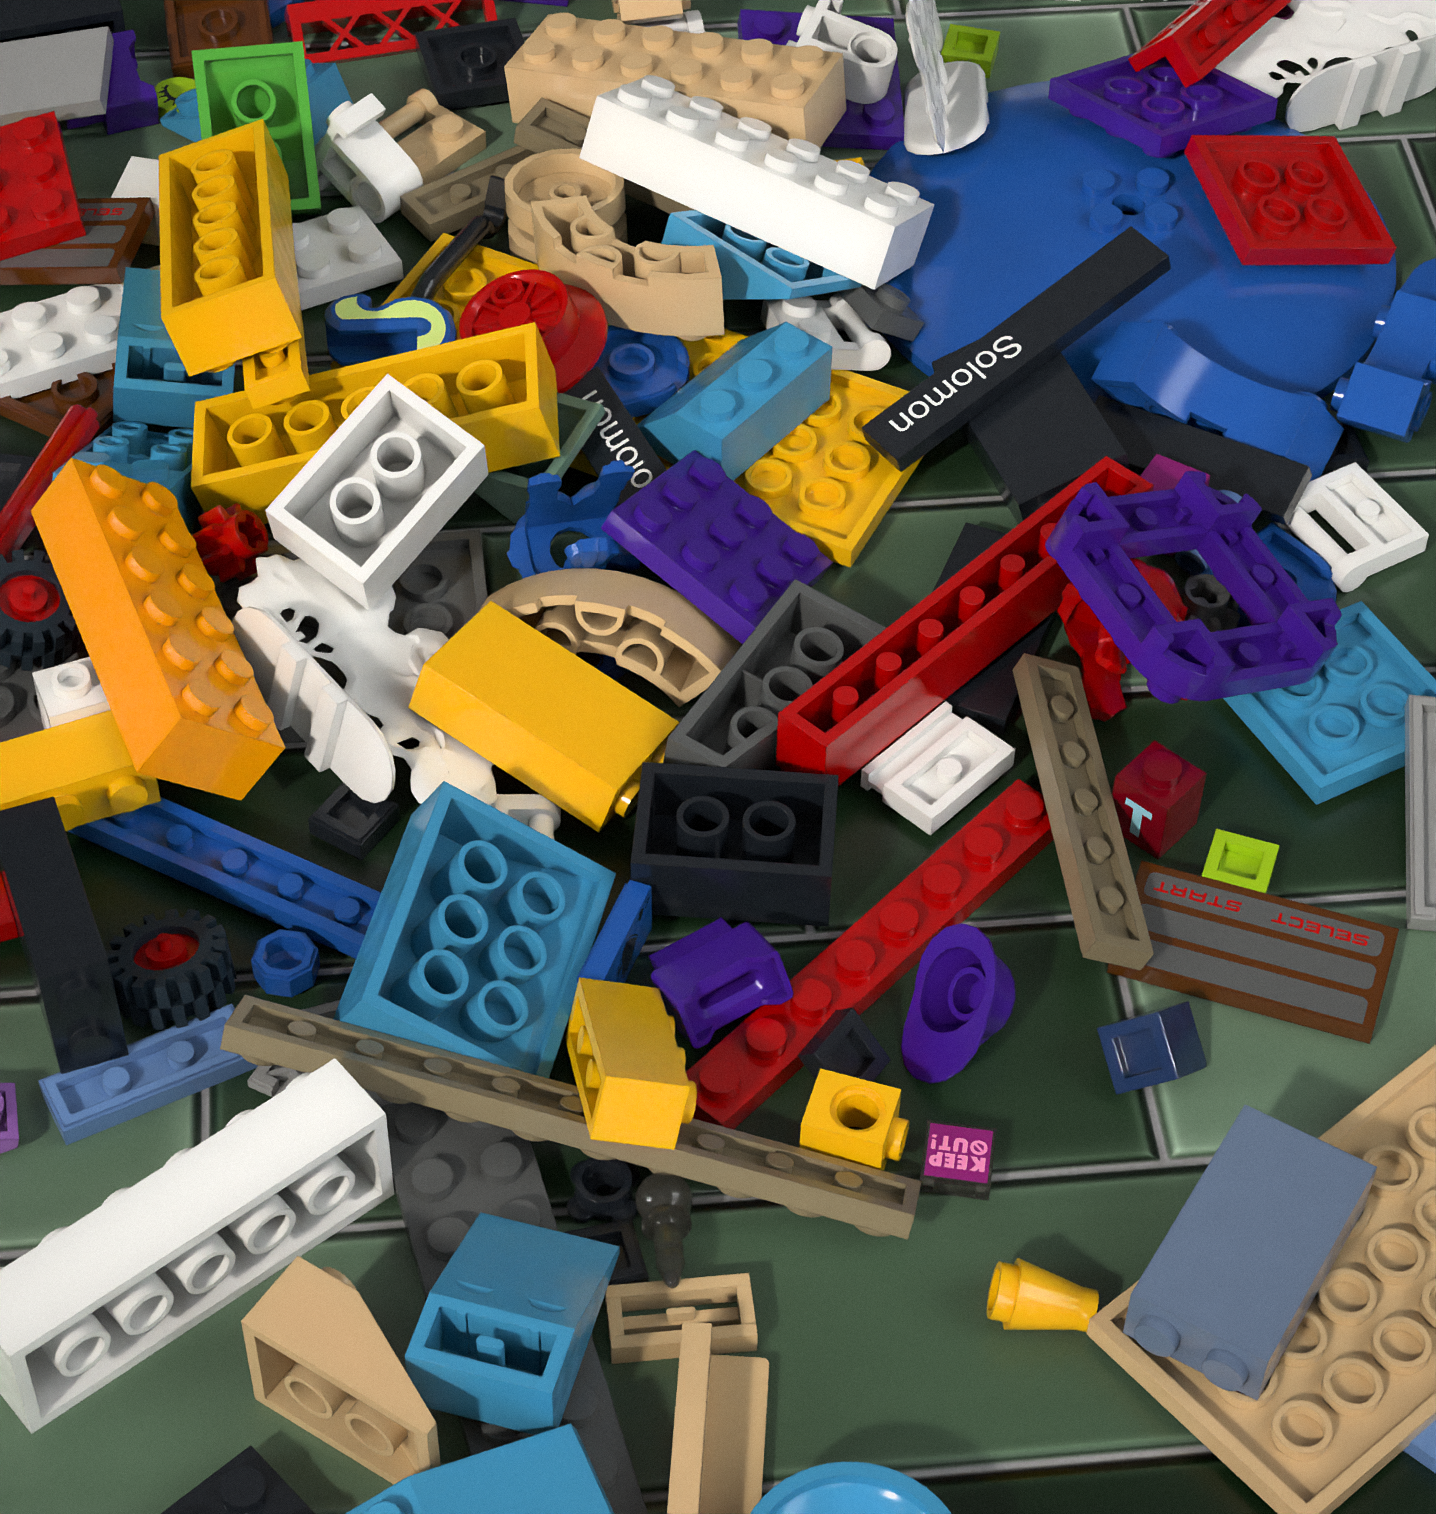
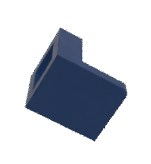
(1152, 1047)

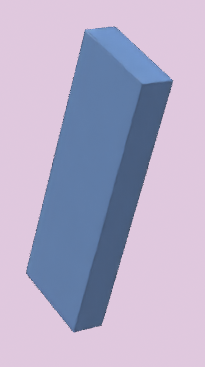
(151, 1076)

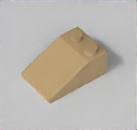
(335, 1374)

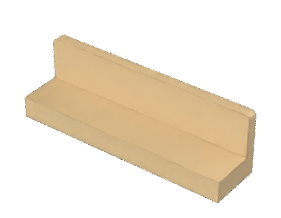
(717, 1428)

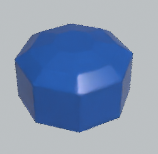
(285, 963)

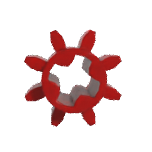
(230, 542)

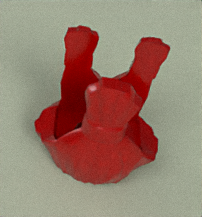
(1100, 657)

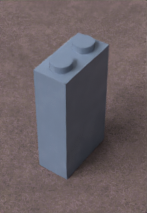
(1248, 1252)

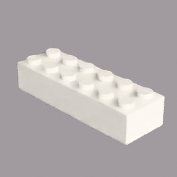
(757, 180)
(188, 1240)

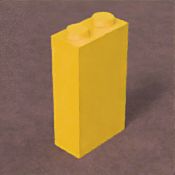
(542, 715)

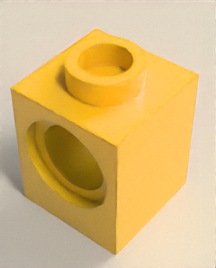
(848, 1102)

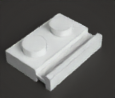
(937, 768)

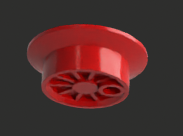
(566, 317)

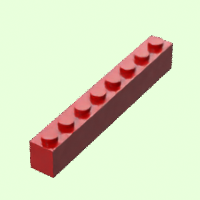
(936, 643)

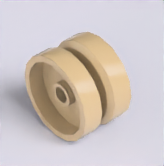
(554, 176)

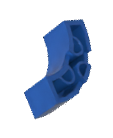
(1166, 376)
(1394, 382)

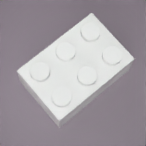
(378, 491)

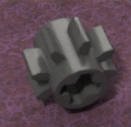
(1209, 602)

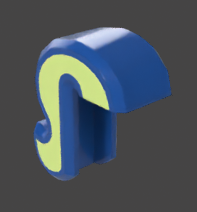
(366, 333)

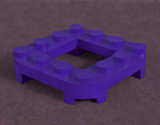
(1183, 658)

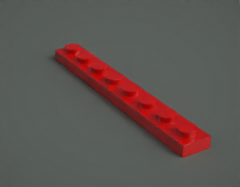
(871, 954)

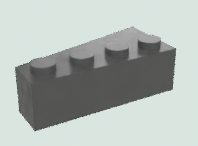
(777, 663)

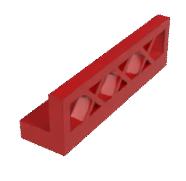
(344, 15)
(1205, 35)

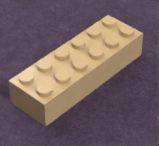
(580, 58)

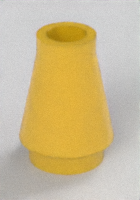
(1037, 1299)

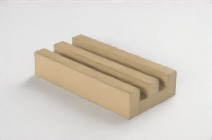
(660, 1334)

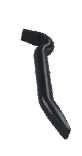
(477, 228)

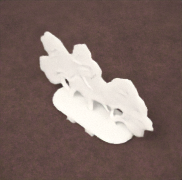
(1342, 28)
(945, 100)
(380, 682)

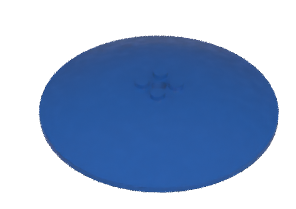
(1052, 192)

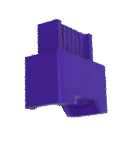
(130, 100)
(718, 978)

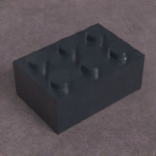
(736, 843)

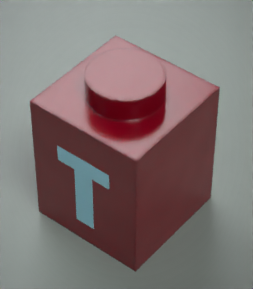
(1157, 798)

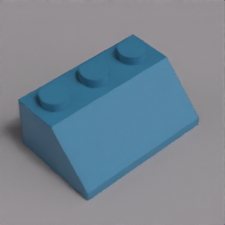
(744, 400)

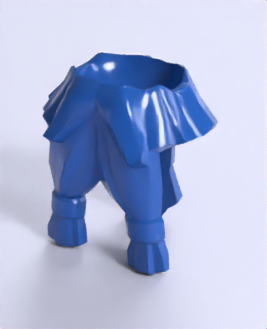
(554, 513)

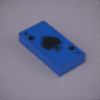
(621, 935)

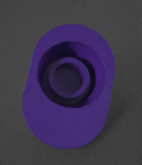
(956, 1004)

